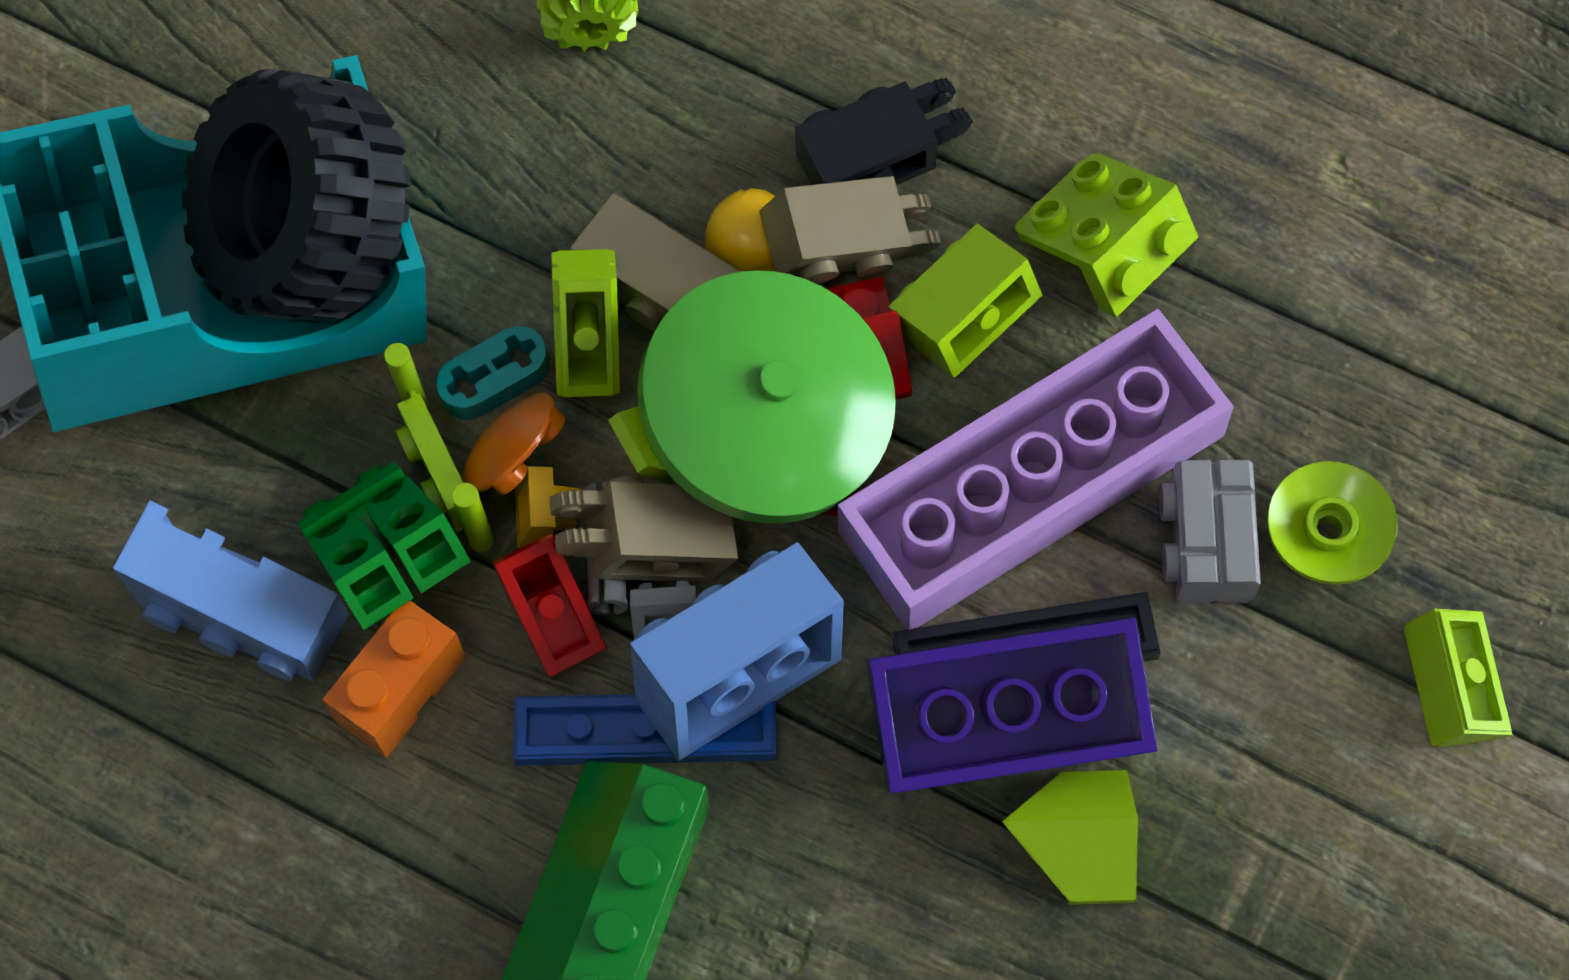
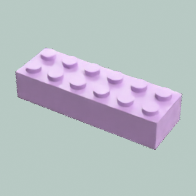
(1033, 469)

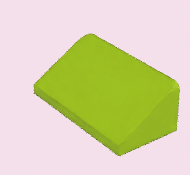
(1456, 677)

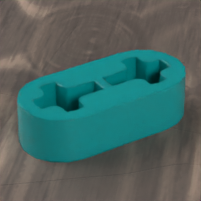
(492, 372)

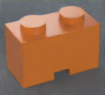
(394, 677)

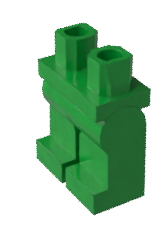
(366, 524)

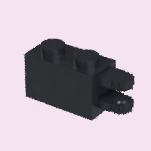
(880, 134)

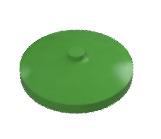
(766, 397)

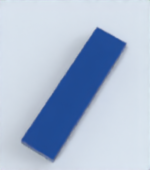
(617, 730)

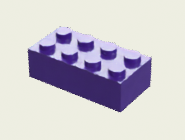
(1011, 705)

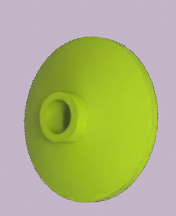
(1337, 496)

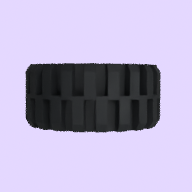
(295, 197)

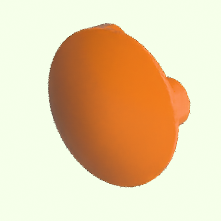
(509, 440)

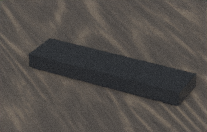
(1036, 620)

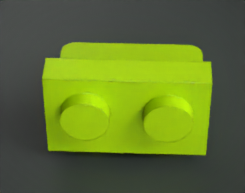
(1113, 225)

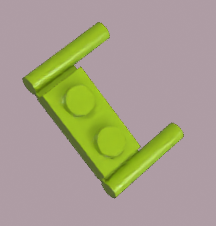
(423, 442)

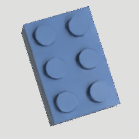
(737, 649)

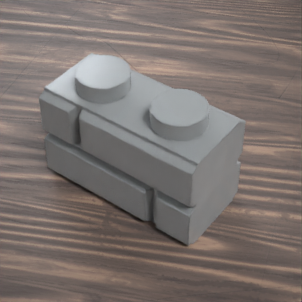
(1213, 531)

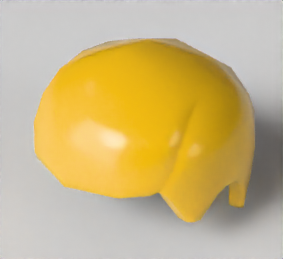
(737, 231)

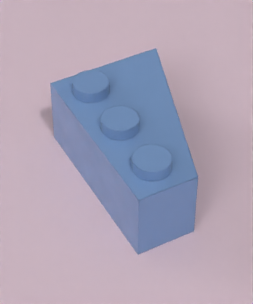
(229, 597)

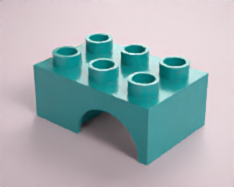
(111, 284)

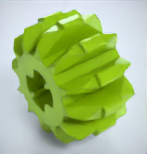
(587, 21)

